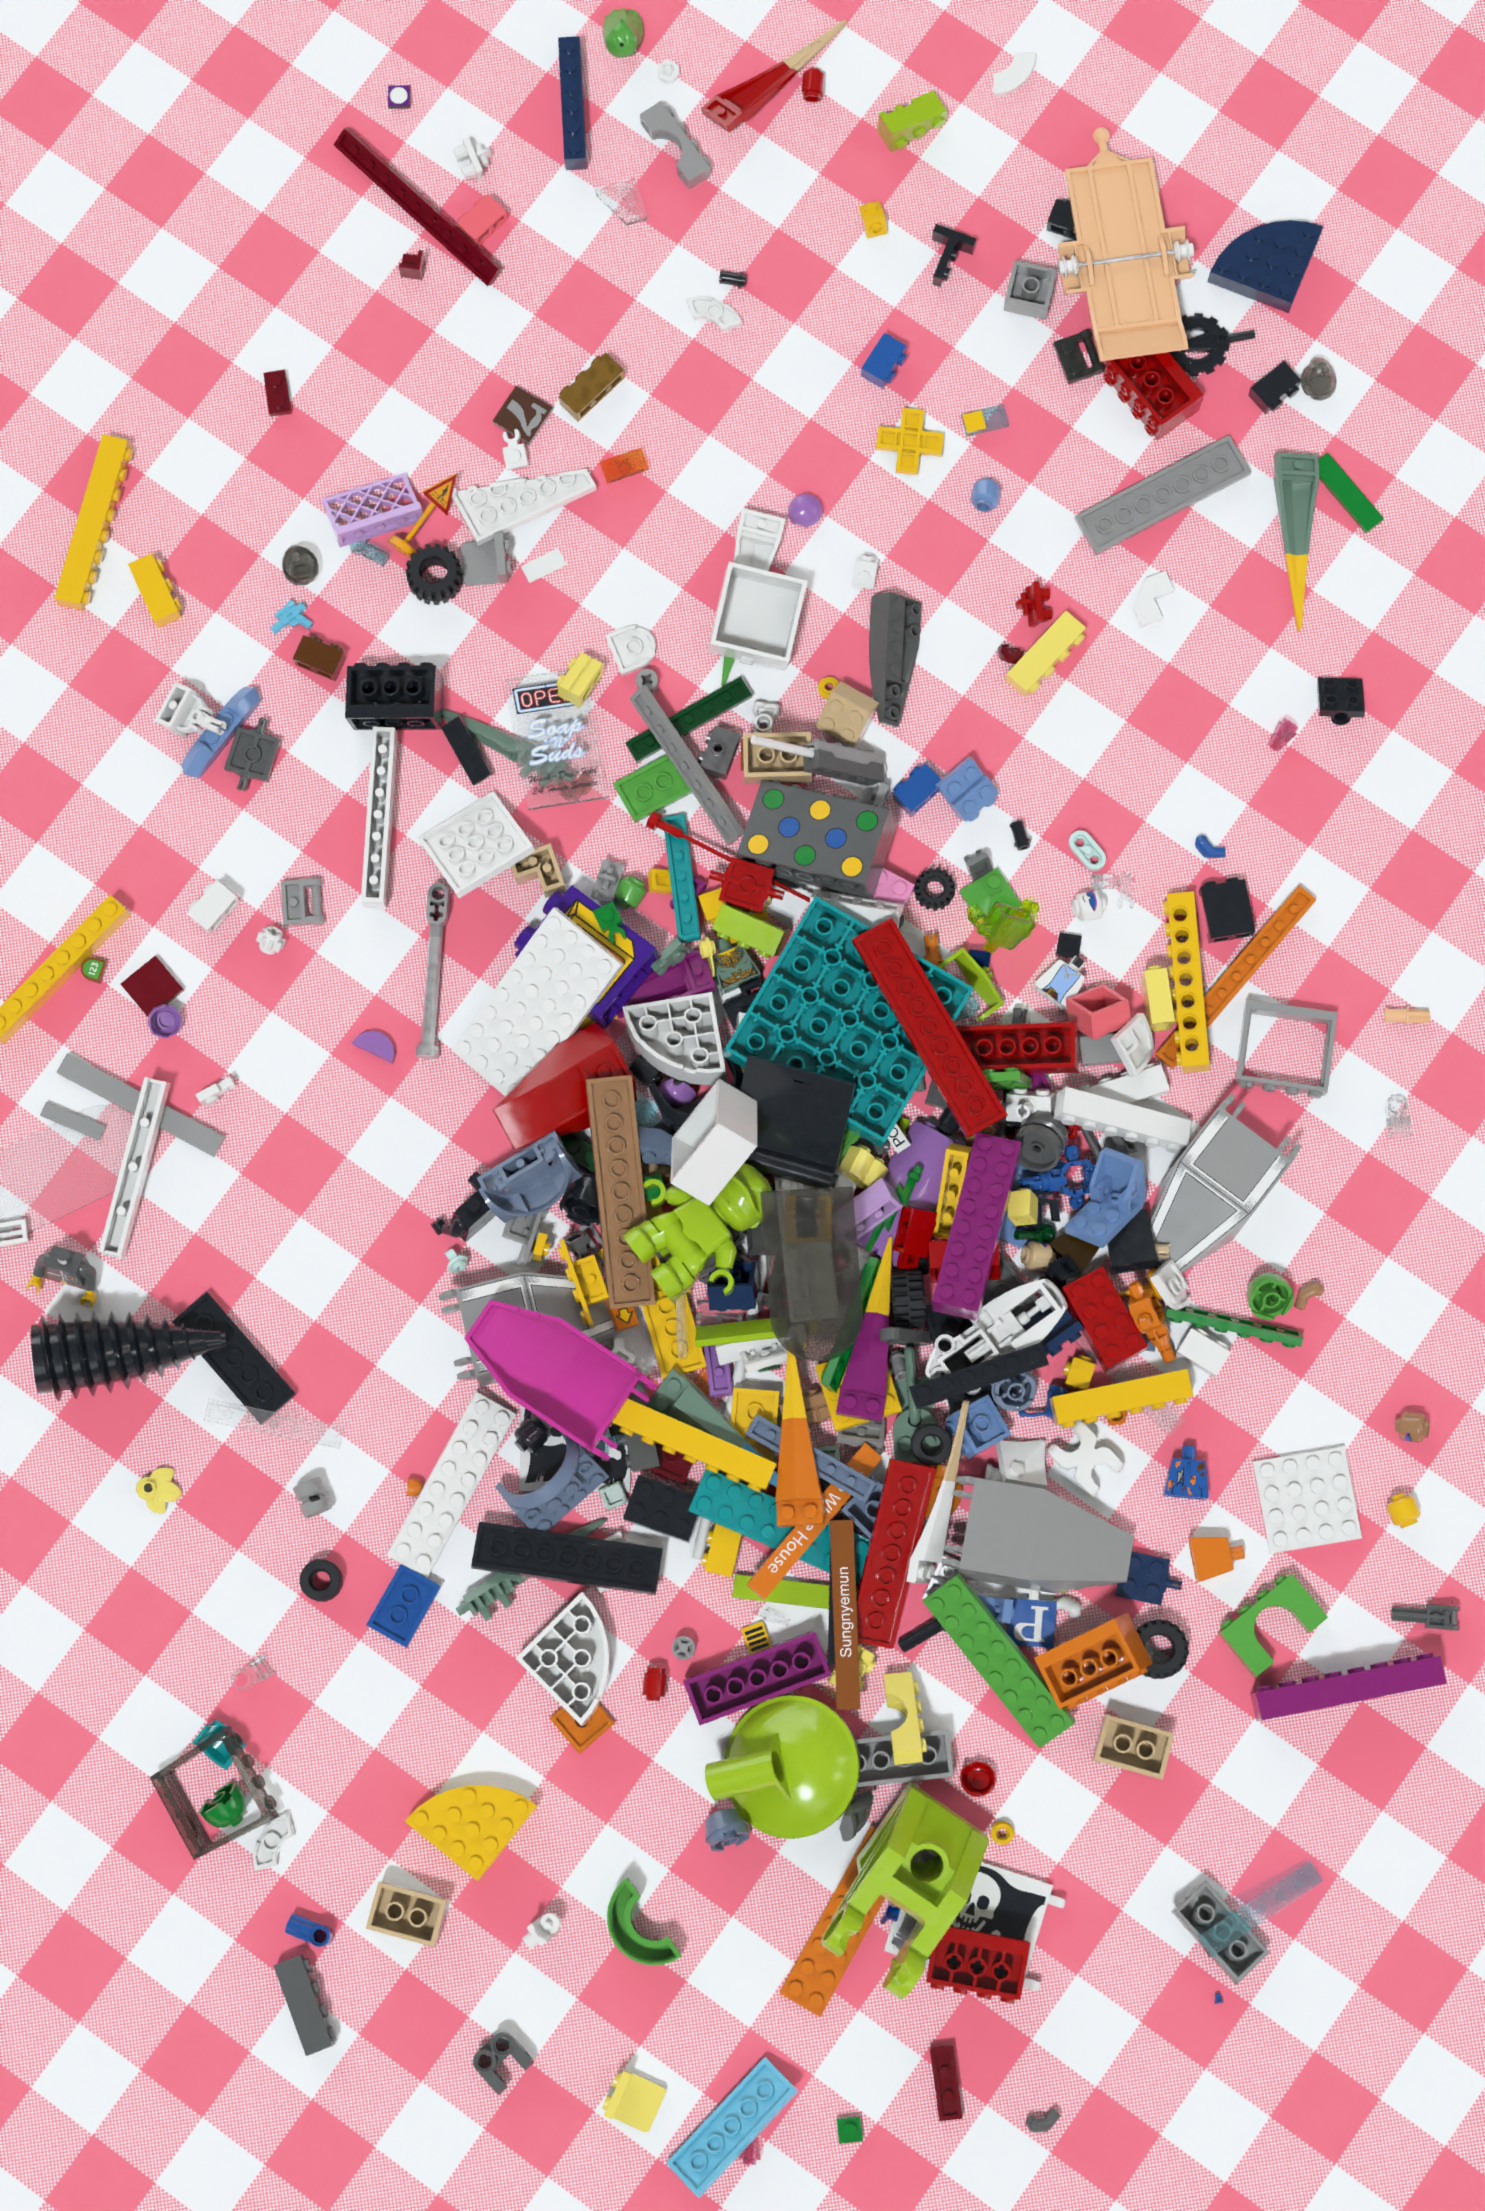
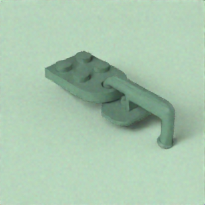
(902, 1430)

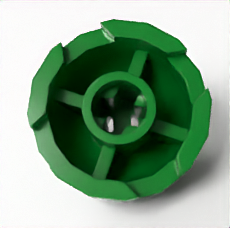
(225, 1807)

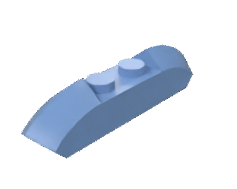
(210, 744)

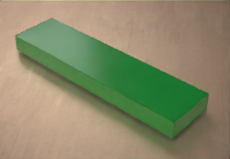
(1348, 494)

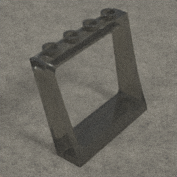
(183, 1813)

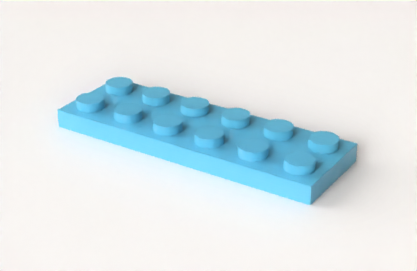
(732, 2127)

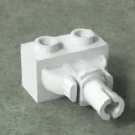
(186, 712)

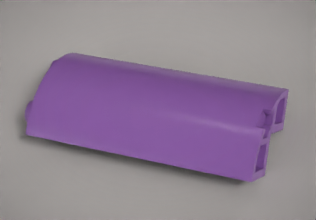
(927, 1151)

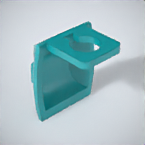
(218, 1752)

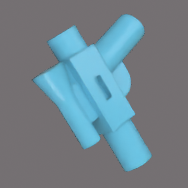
(291, 615)

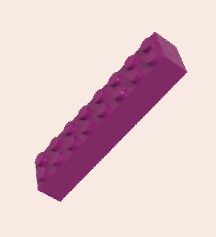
(976, 1226)
(1348, 1688)

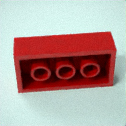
(1104, 1319)

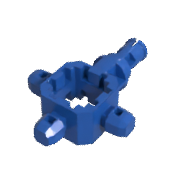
(1055, 1180)

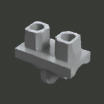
(607, 881)

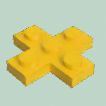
(909, 441)

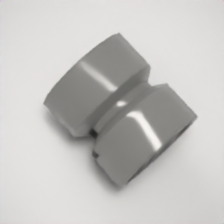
(309, 1490)

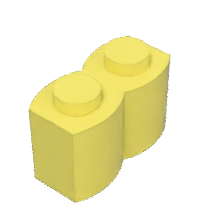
(862, 1167)

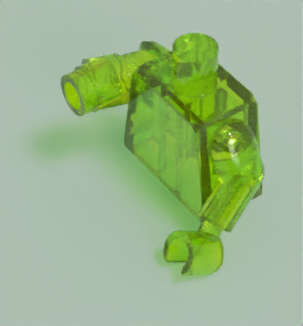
(1004, 924)

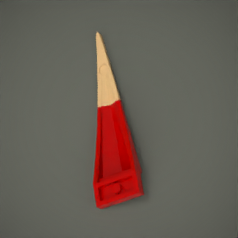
(745, 99)

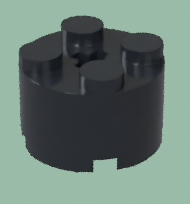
(581, 1201)

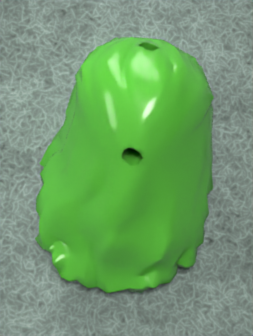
(622, 27)

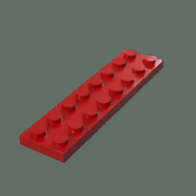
(890, 1549)

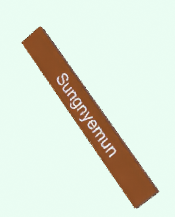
(845, 1615)

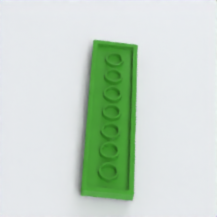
(998, 1660)

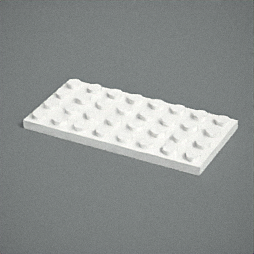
(537, 1002)

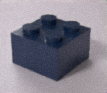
(745, 1290)

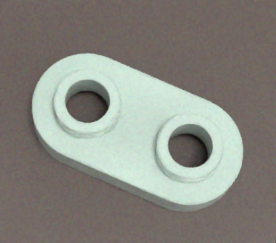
(1087, 851)

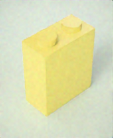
(1157, 999)

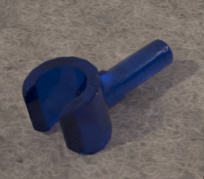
(891, 1914)

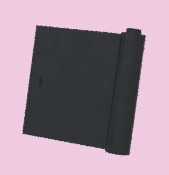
(797, 1121)

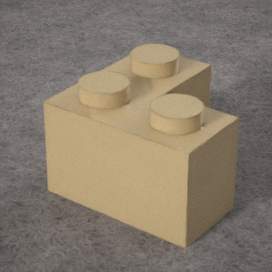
(543, 866)

